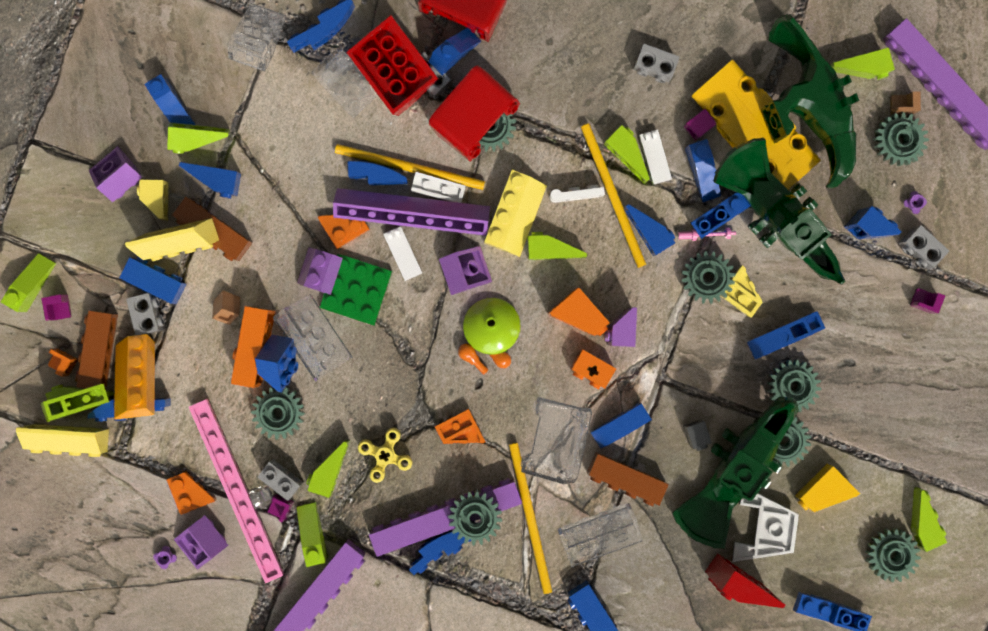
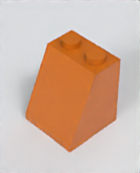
(580, 313)

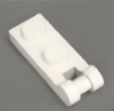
(575, 193)

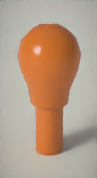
(469, 355)
(502, 360)

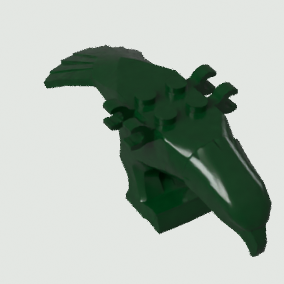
(816, 99)
(790, 222)
(738, 475)

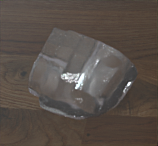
(261, 496)

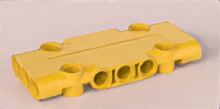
(743, 121)

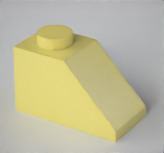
(155, 196)

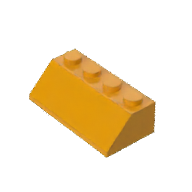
(134, 377)

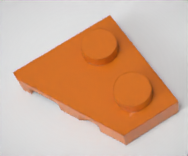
(460, 429)
(188, 493)

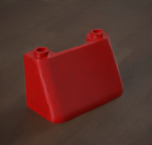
(473, 14)
(472, 111)

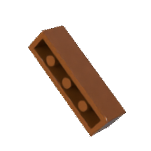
(230, 241)
(96, 349)
(628, 479)

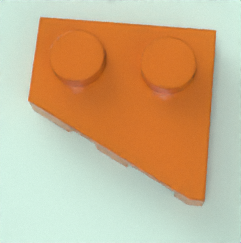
(342, 230)

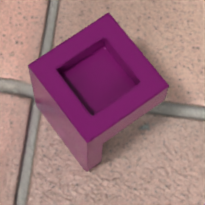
(700, 124)
(927, 301)
(56, 307)
(280, 507)

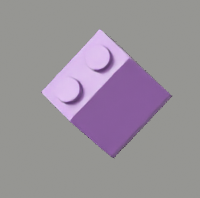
(114, 174)
(319, 270)
(465, 270)
(623, 329)
(201, 542)

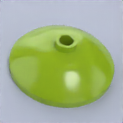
(494, 338)

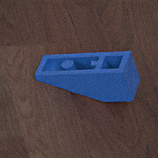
(453, 50)
(168, 100)
(703, 169)
(219, 180)
(653, 233)

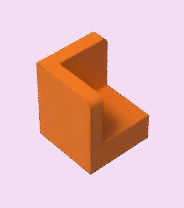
(61, 362)

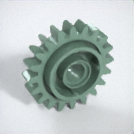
(499, 134)
(912, 136)
(713, 266)
(805, 383)
(266, 415)
(795, 444)
(470, 529)
(903, 560)

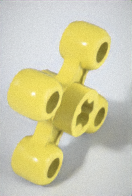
(382, 462)

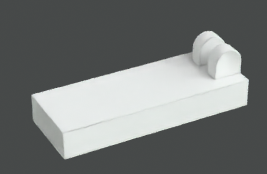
(655, 157)
(437, 188)
(402, 253)

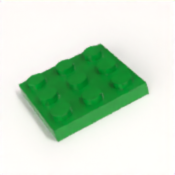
(357, 290)

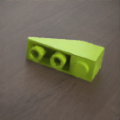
(925, 523)

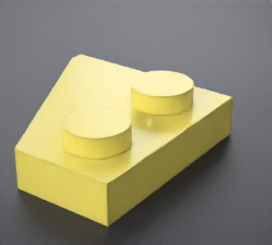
(743, 293)

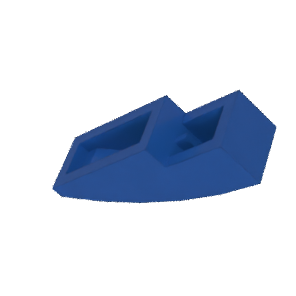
(375, 173)
(621, 425)

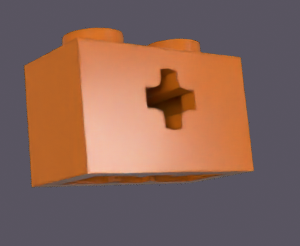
(603, 374)

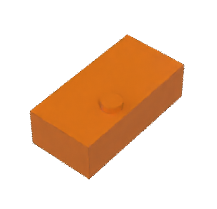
(254, 333)

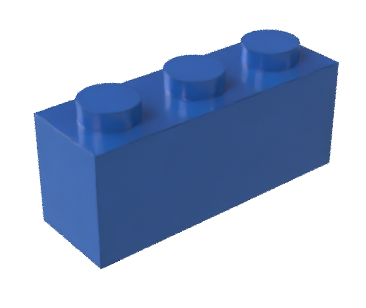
(153, 280)
(590, 608)

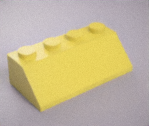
(515, 213)
(174, 240)
(63, 439)

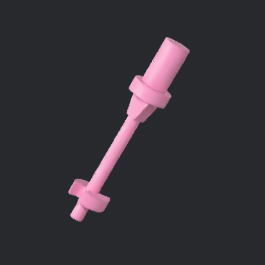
(693, 234)

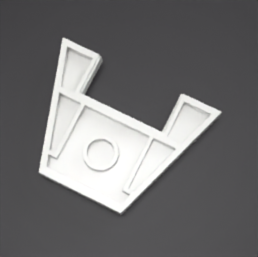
(774, 531)

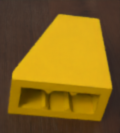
(825, 490)

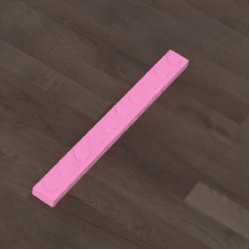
(236, 490)

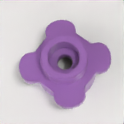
(921, 202)
(159, 557)

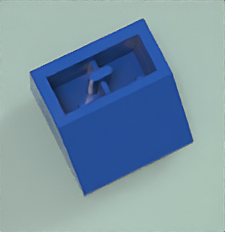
(871, 224)
(277, 361)

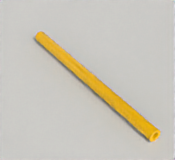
(408, 166)
(613, 195)
(530, 519)

